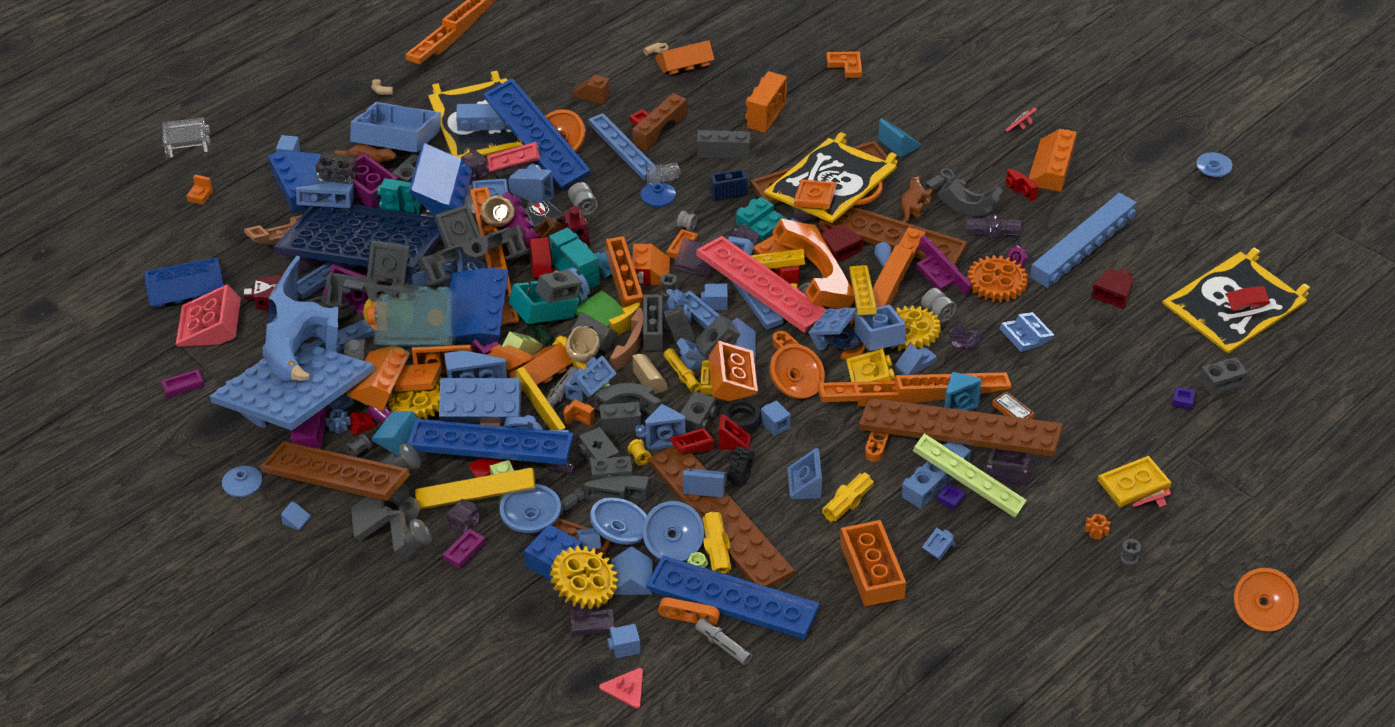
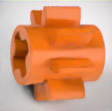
(1097, 526)

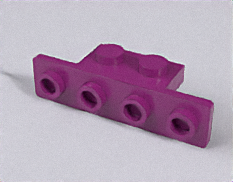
(939, 269)

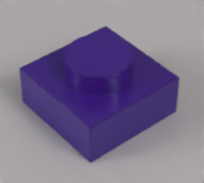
(1183, 398)
(951, 497)

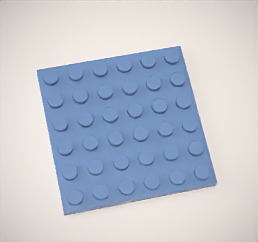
(293, 402)

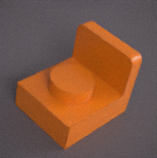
(201, 190)

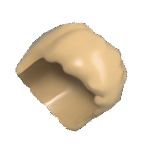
(497, 211)
(582, 344)

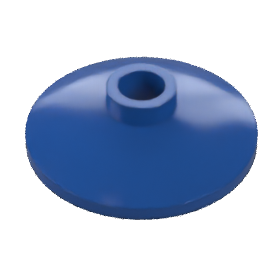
(658, 195)

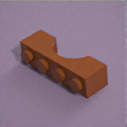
(647, 131)

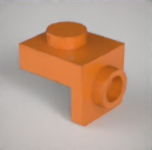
(580, 412)

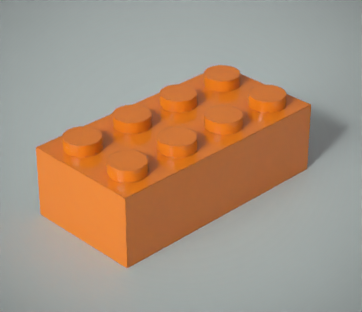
(872, 563)

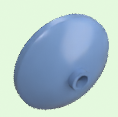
(530, 509)
(673, 517)
(618, 520)

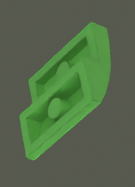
(600, 307)

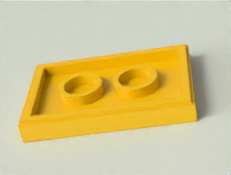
(1134, 481)

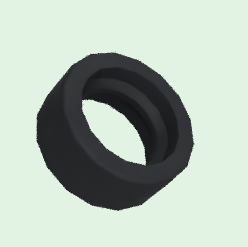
(744, 406)

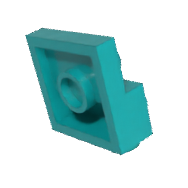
(396, 196)
(759, 217)

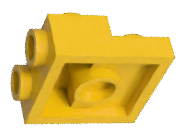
(870, 367)

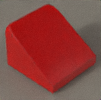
(361, 423)

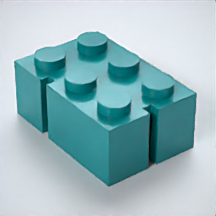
(570, 251)
(535, 309)

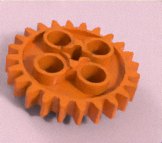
(997, 278)

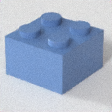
(880, 329)

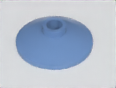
(1214, 164)
(242, 481)

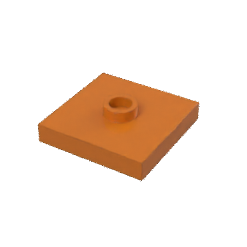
(815, 194)
(418, 377)

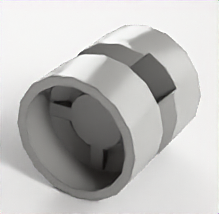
(582, 196)
(937, 302)

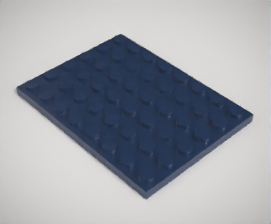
(347, 234)

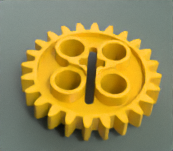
(920, 327)
(419, 401)
(583, 577)

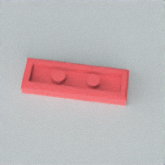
(513, 157)

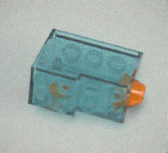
(414, 320)

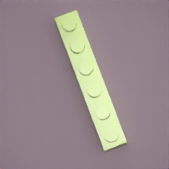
(969, 475)

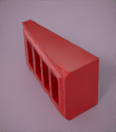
(702, 441)

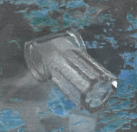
(658, 173)

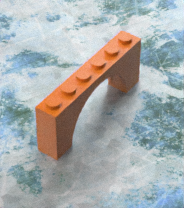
(833, 288)

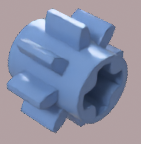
(338, 421)

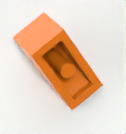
(512, 355)

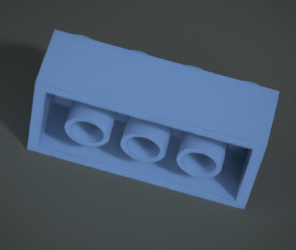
(479, 399)

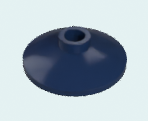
(845, 340)

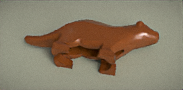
(377, 155)
(913, 199)

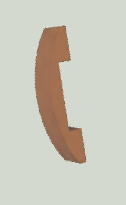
(271, 235)
(623, 355)

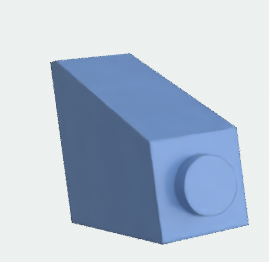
(532, 184)

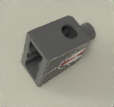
(538, 212)

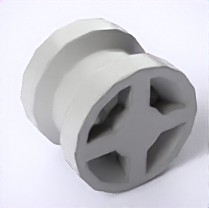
(686, 221)

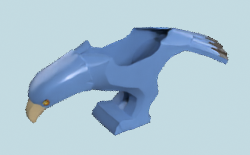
(292, 323)

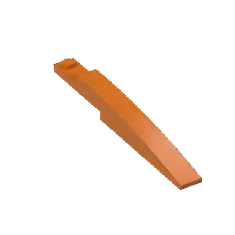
(452, 28)
(493, 257)
(890, 277)
(905, 388)

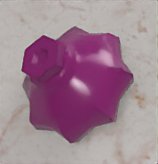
(1018, 254)

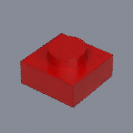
(637, 117)

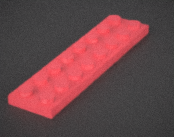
(761, 283)

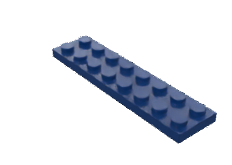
(532, 126)
(491, 441)
(734, 597)

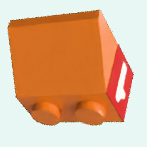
(649, 264)

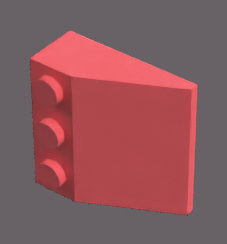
(209, 318)

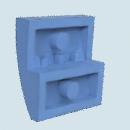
(1026, 332)

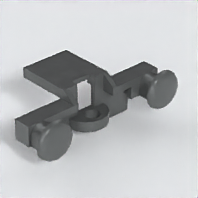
(460, 233)
(385, 261)
(406, 530)

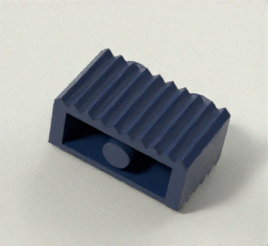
(728, 184)

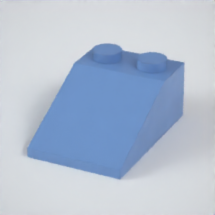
(474, 365)

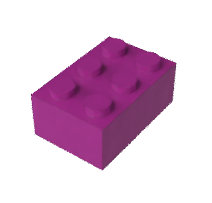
(367, 180)

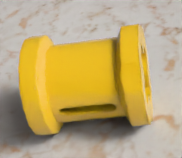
(640, 454)

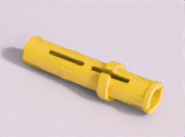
(685, 375)

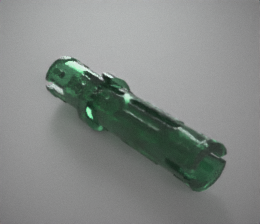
(540, 332)

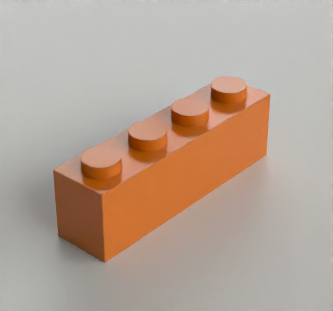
(623, 272)

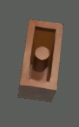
(593, 89)

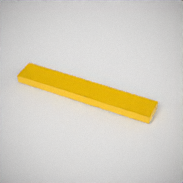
(862, 290)
(476, 488)

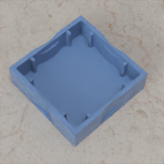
(395, 127)

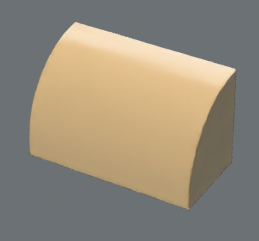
(648, 374)

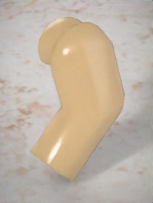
(655, 48)
(379, 89)

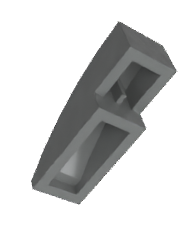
(621, 487)

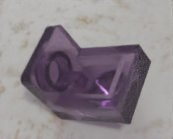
(745, 232)
(963, 337)

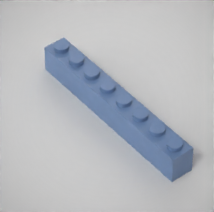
(1083, 240)

